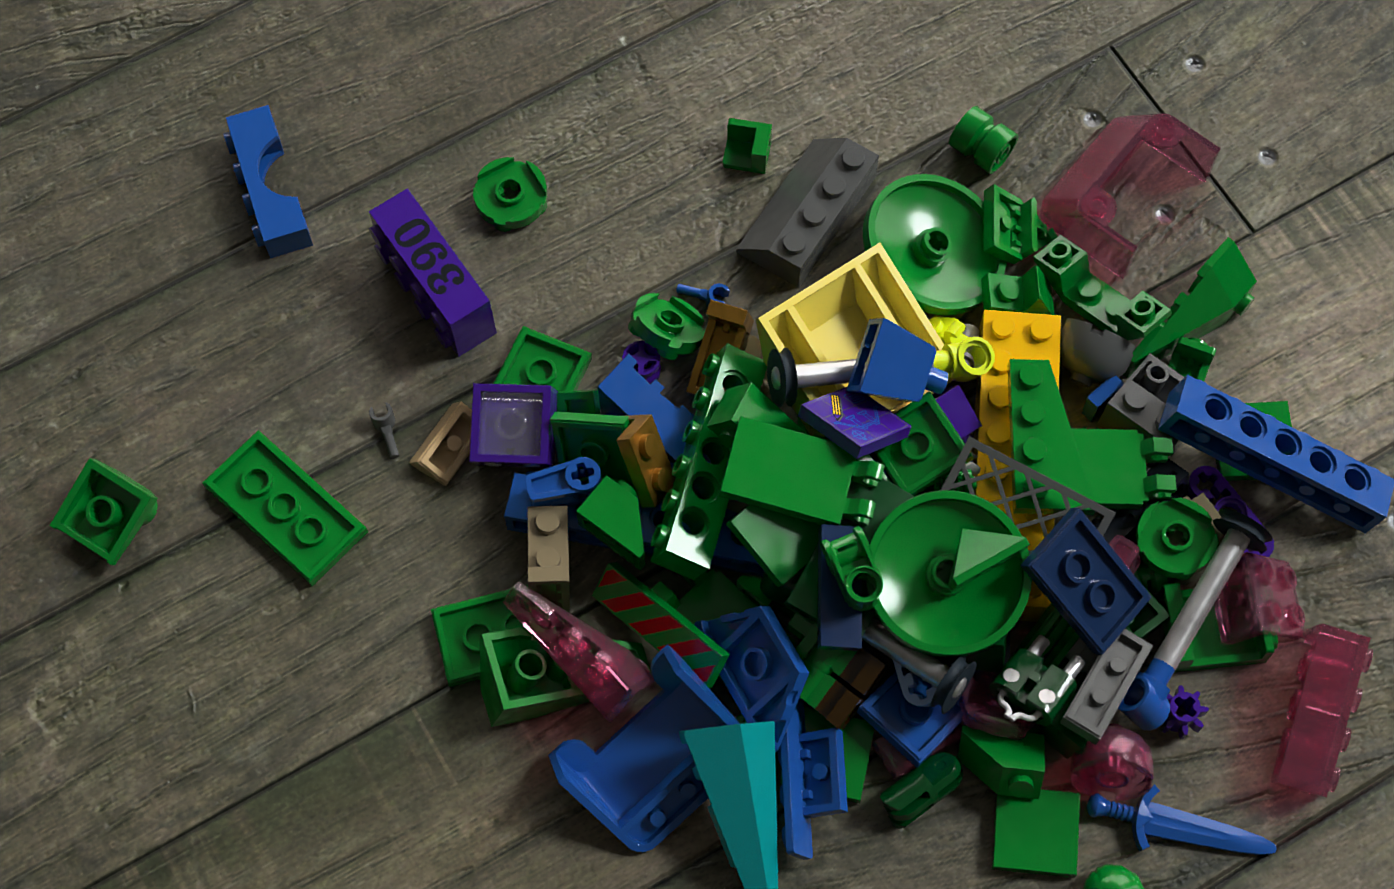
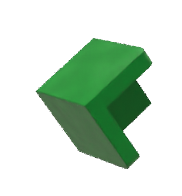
(747, 145)

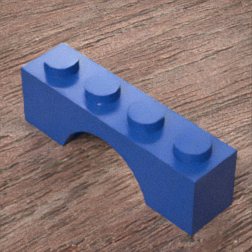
(279, 217)

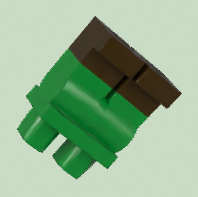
(822, 689)

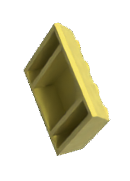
(832, 317)

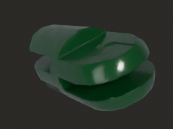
(922, 788)

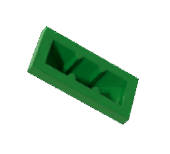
(982, 552)

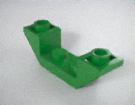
(1070, 276)

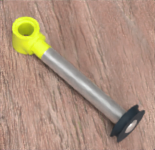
(786, 377)

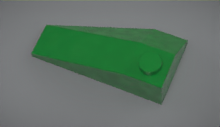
(1214, 297)
(524, 680)

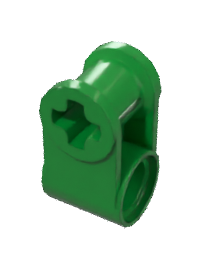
(850, 561)

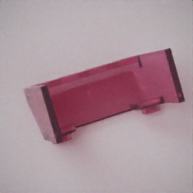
(1083, 210)

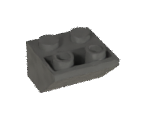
(1142, 401)

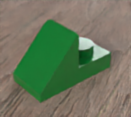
(1018, 294)

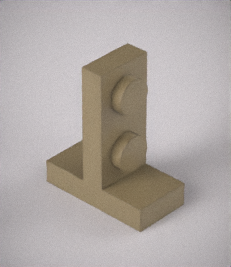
(549, 553)

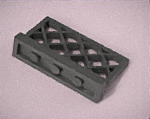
(1015, 465)

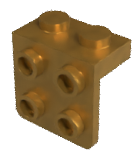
(646, 460)

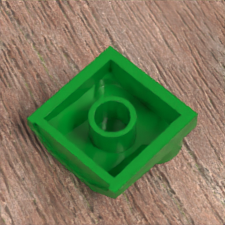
(105, 510)

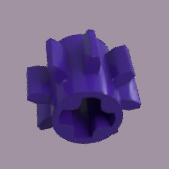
(1191, 705)

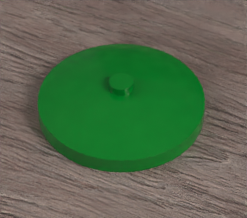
(934, 240)
(916, 558)

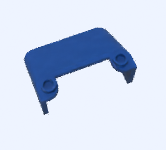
(644, 775)

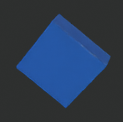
(1100, 397)

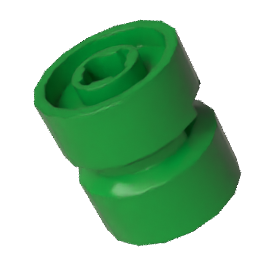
(981, 138)

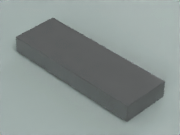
(1106, 686)

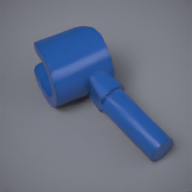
(703, 294)

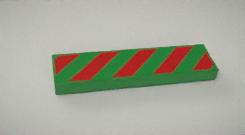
(659, 622)

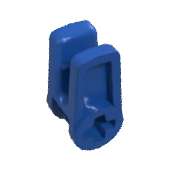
(562, 483)

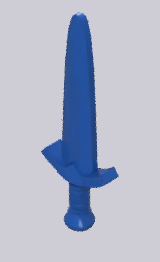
(1176, 825)

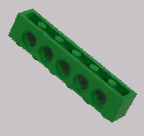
(674, 547)

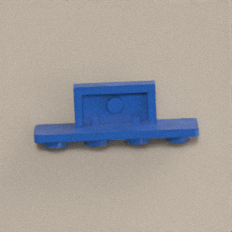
(811, 780)

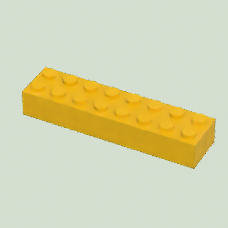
(1012, 337)

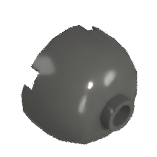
(1092, 353)

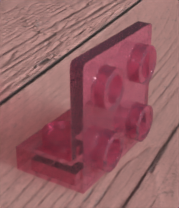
(1259, 601)

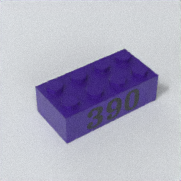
(432, 273)

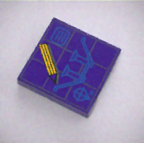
(854, 422)

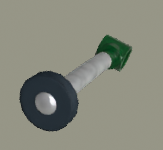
(948, 680)

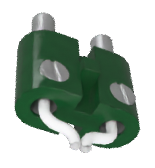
(1034, 686)

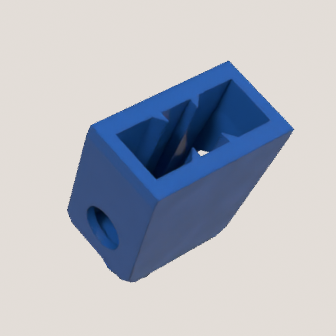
(895, 364)

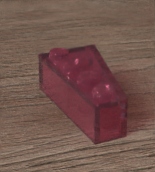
(1321, 710)

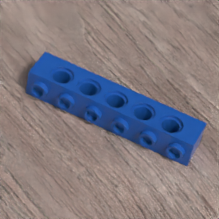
(1277, 454)

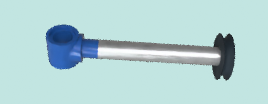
(1147, 696)

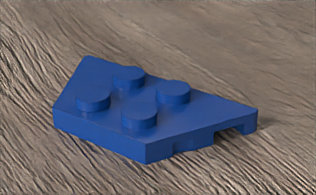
(762, 666)

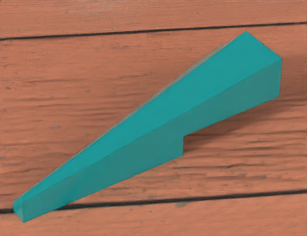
(741, 786)

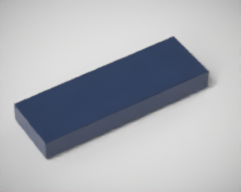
(837, 622)

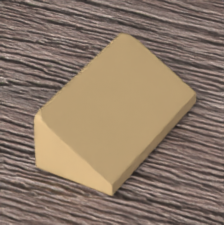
(446, 445)

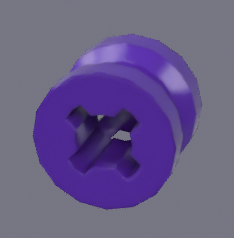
(645, 355)

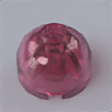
(1116, 764)

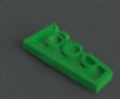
(1042, 438)

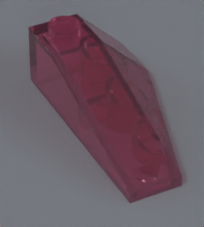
(593, 661)

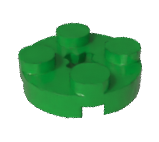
(515, 212)
(667, 325)
(1197, 531)

